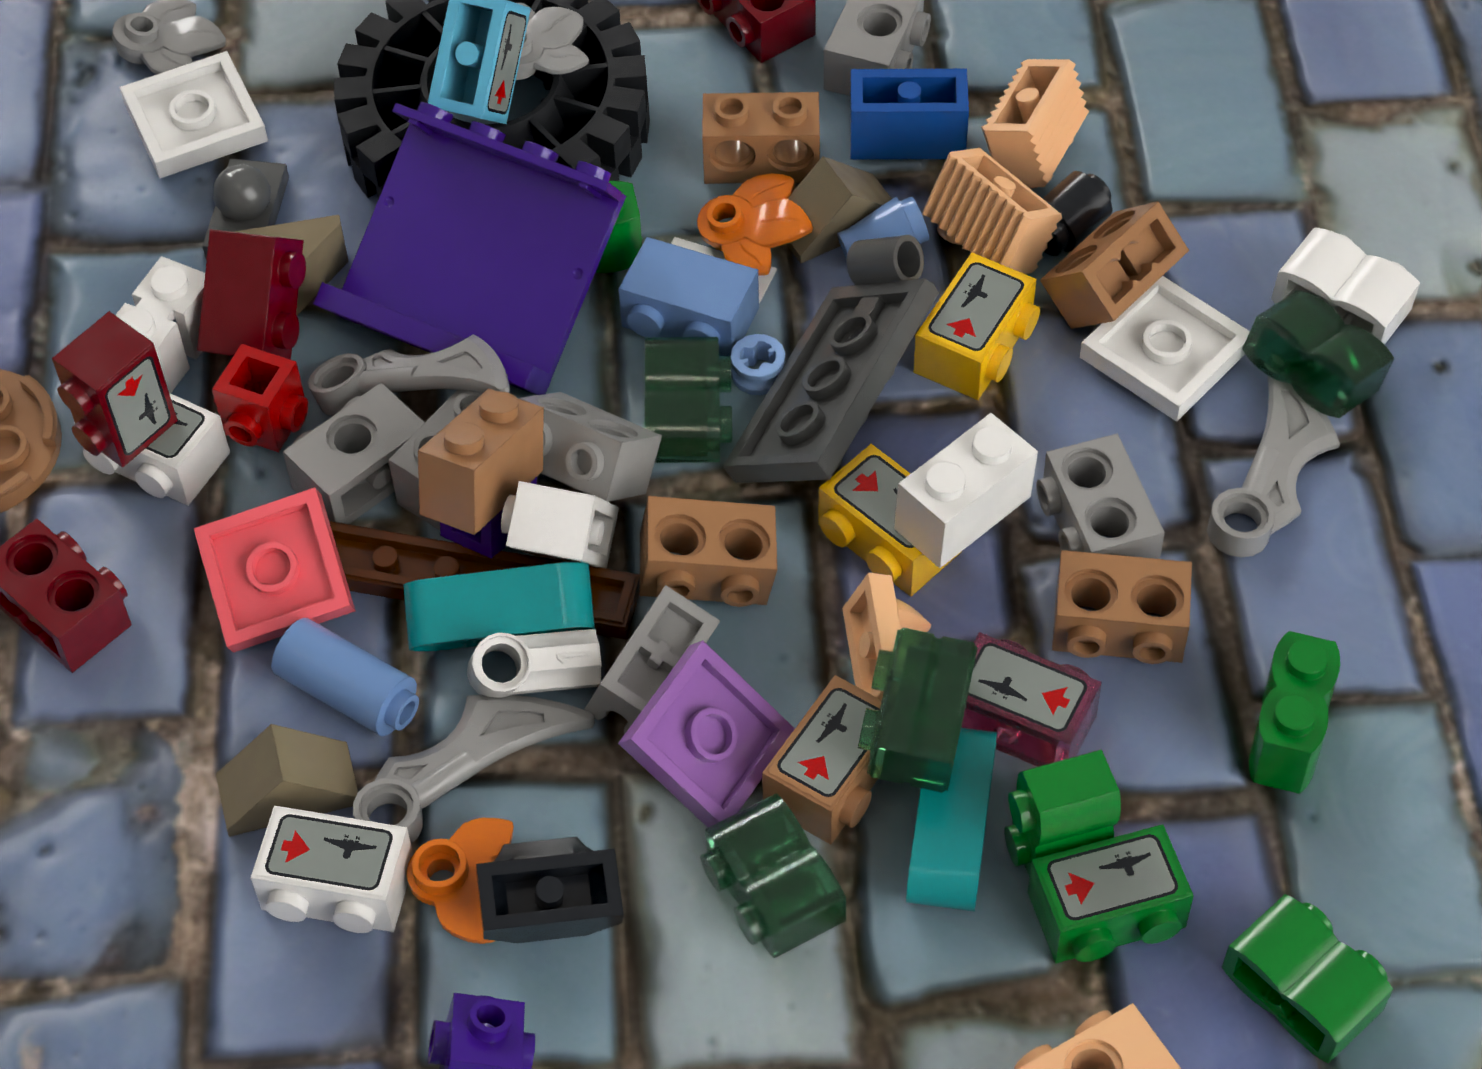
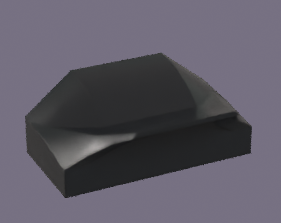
(548, 891)

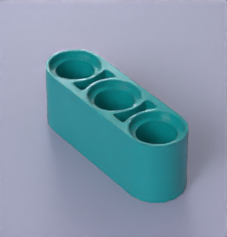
(515, 601)
(952, 828)

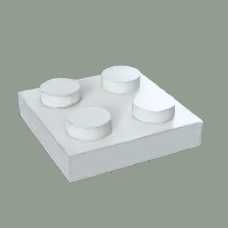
(193, 114)
(1166, 348)

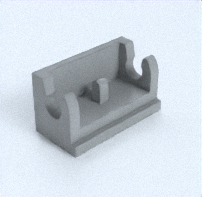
(650, 655)

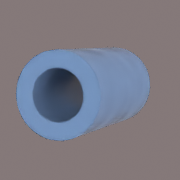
(345, 677)

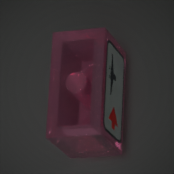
(1030, 702)

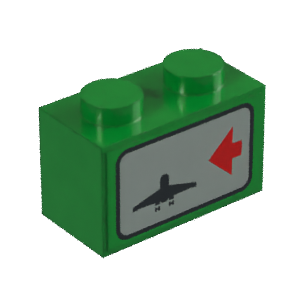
(1110, 895)

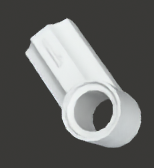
(541, 661)

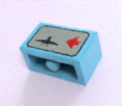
(479, 58)

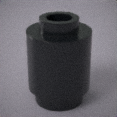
(1084, 206)

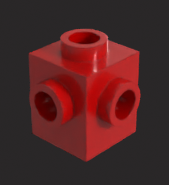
(260, 398)

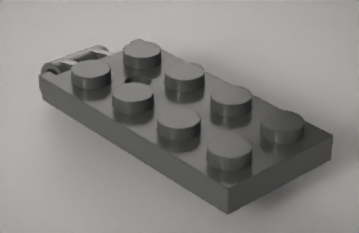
(837, 366)

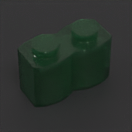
(1319, 354)
(684, 398)
(774, 876)

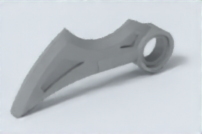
(464, 366)
(1268, 495)
(484, 735)

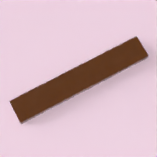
(384, 560)

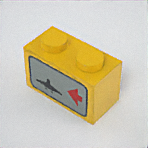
(976, 326)
(860, 512)

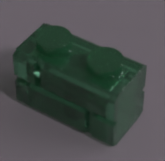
(920, 709)

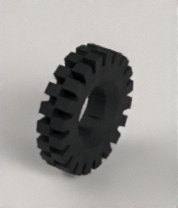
(586, 117)

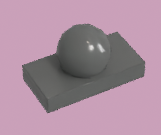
(247, 196)

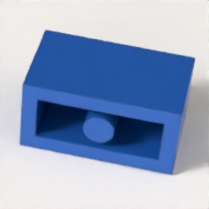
(908, 113)

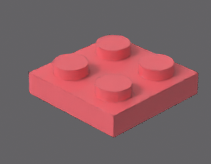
(273, 569)

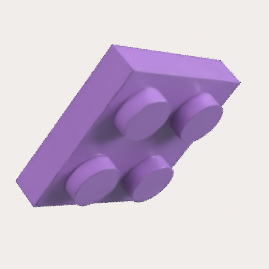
(706, 735)

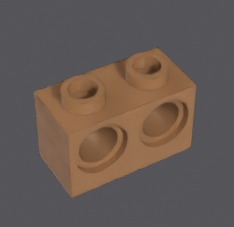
(759, 135)
(1114, 265)
(708, 540)
(1122, 594)

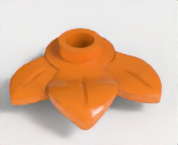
(760, 221)
(458, 897)

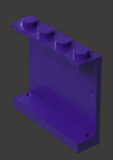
(479, 246)

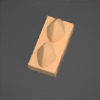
(872, 624)

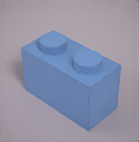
(688, 295)

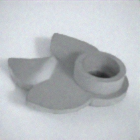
(165, 35)
(550, 42)

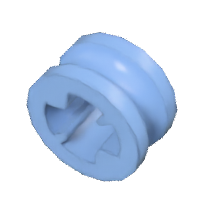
(747, 353)

